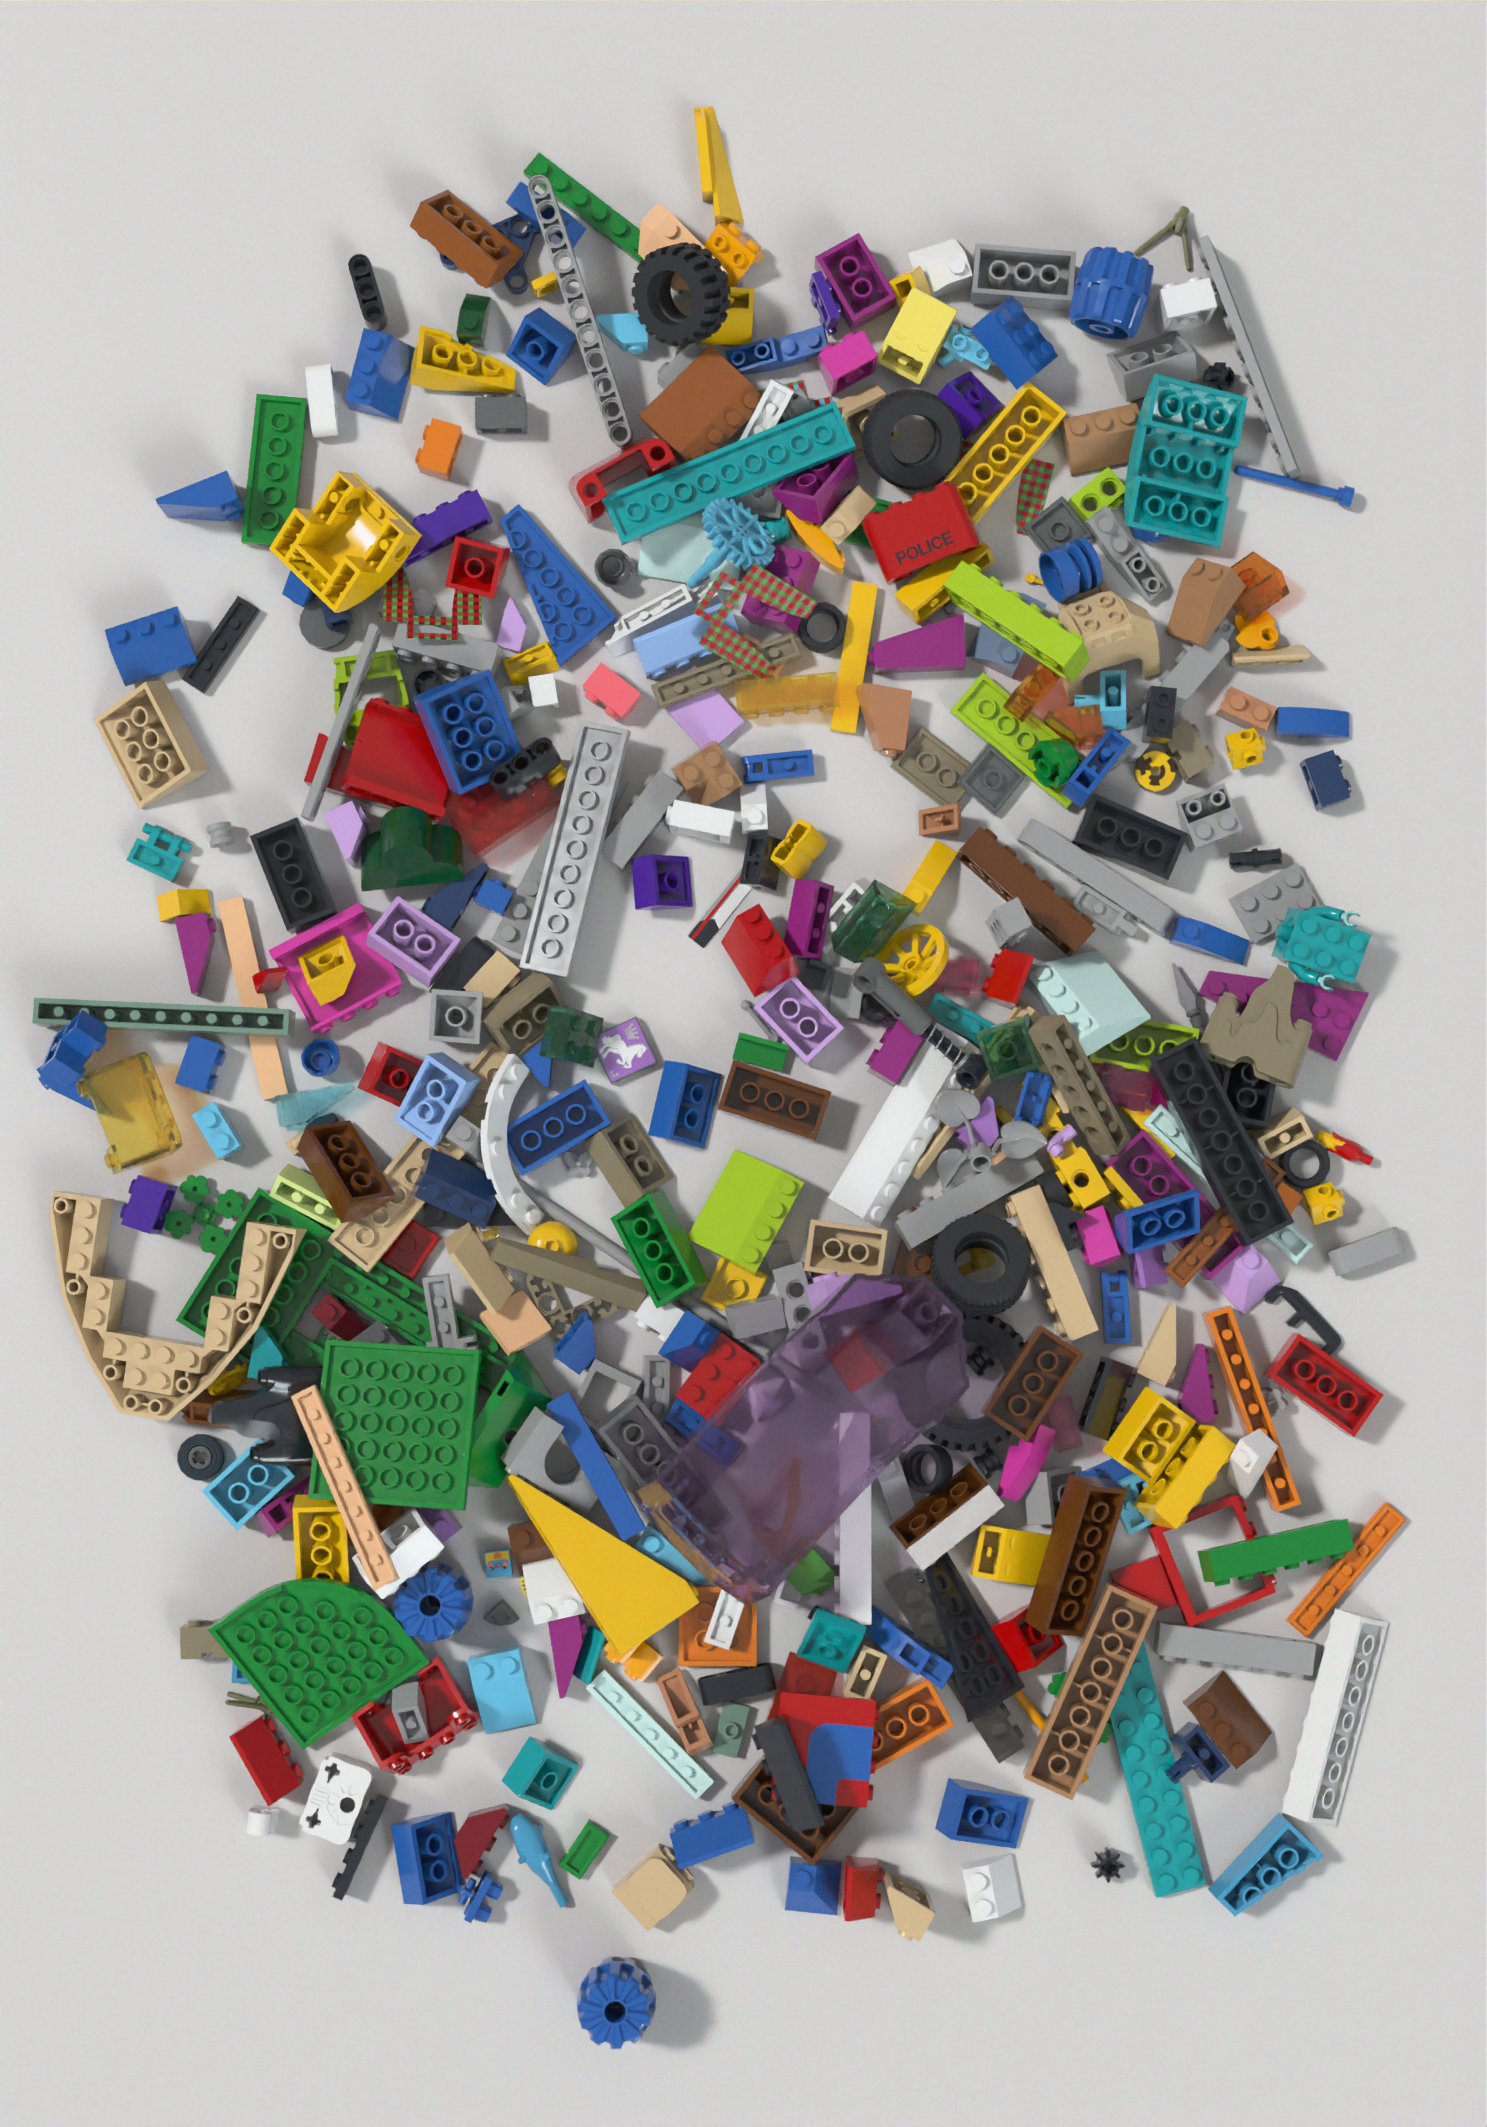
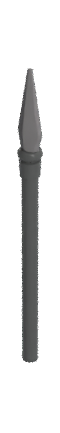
(1189, 1002)

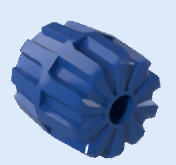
(1111, 293)
(430, 1620)
(616, 2002)

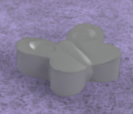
(578, 1164)
(1274, 1400)

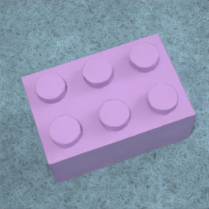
(413, 941)
(798, 1019)

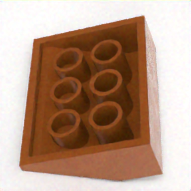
(701, 407)

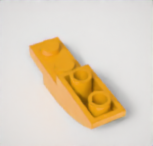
(817, 543)

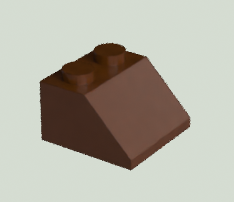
(527, 1544)

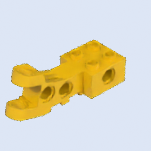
(1071, 1165)

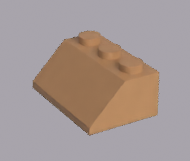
(1099, 438)

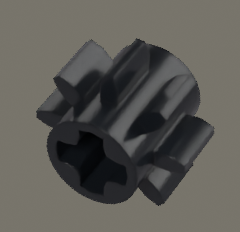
(1219, 377)
(1112, 1869)

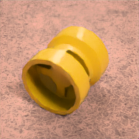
(557, 776)

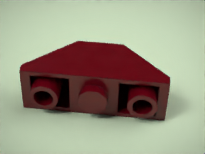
(477, 1836)

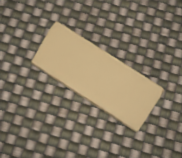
(1278, 656)

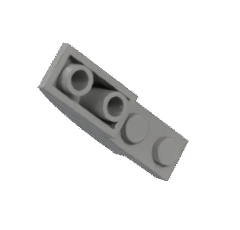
(1124, 555)

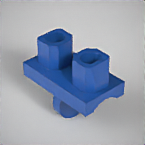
(475, 1908)

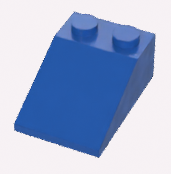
(208, 500)
(981, 1814)

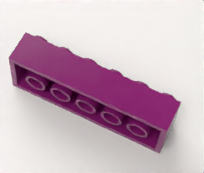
(1156, 1177)

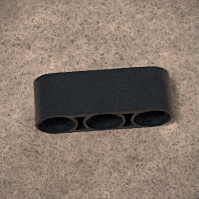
(362, 282)
(524, 768)
(464, 966)
(737, 1683)

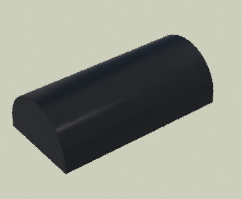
(1249, 1096)

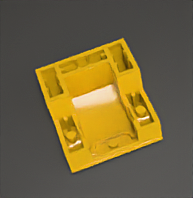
(345, 543)

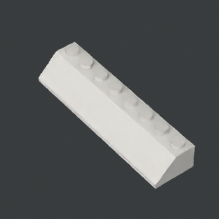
(898, 1133)
(1334, 1717)

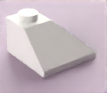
(943, 266)

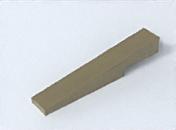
(571, 1272)

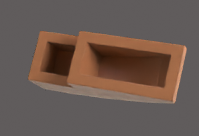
(684, 1712)

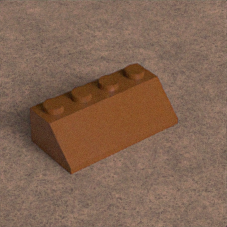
(465, 238)

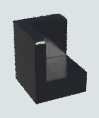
(816, 975)

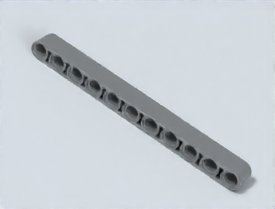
(572, 302)

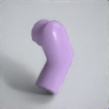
(1055, 1145)

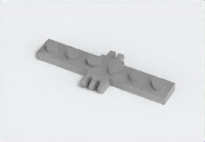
(443, 1314)
(656, 1392)

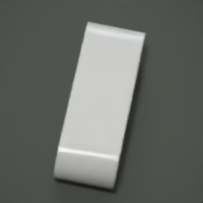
(322, 401)

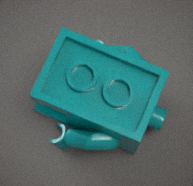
(1321, 946)

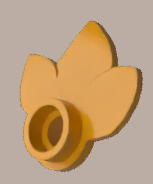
(1254, 632)

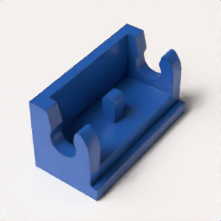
(1034, 1097)

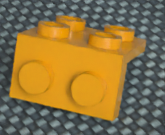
(733, 250)

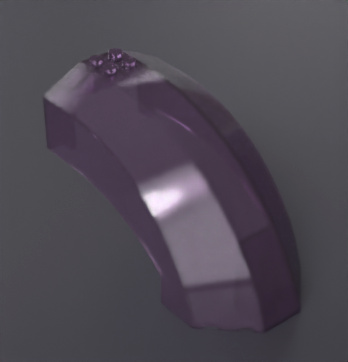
(809, 1431)

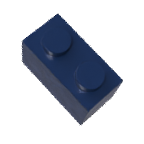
(1325, 780)

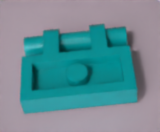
(156, 860)

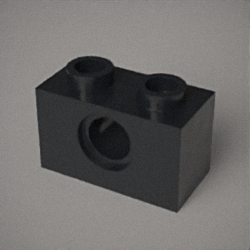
(1159, 715)

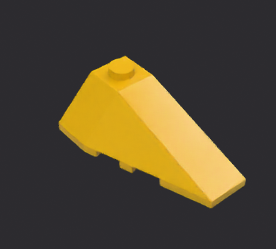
(451, 366)

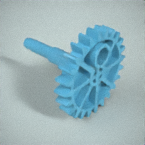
(736, 538)

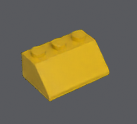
(1149, 1436)

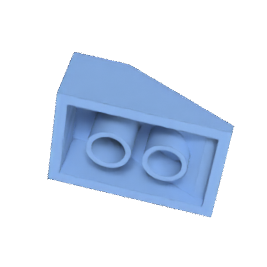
(436, 1097)

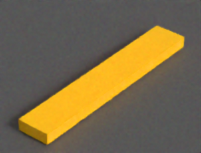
(854, 656)

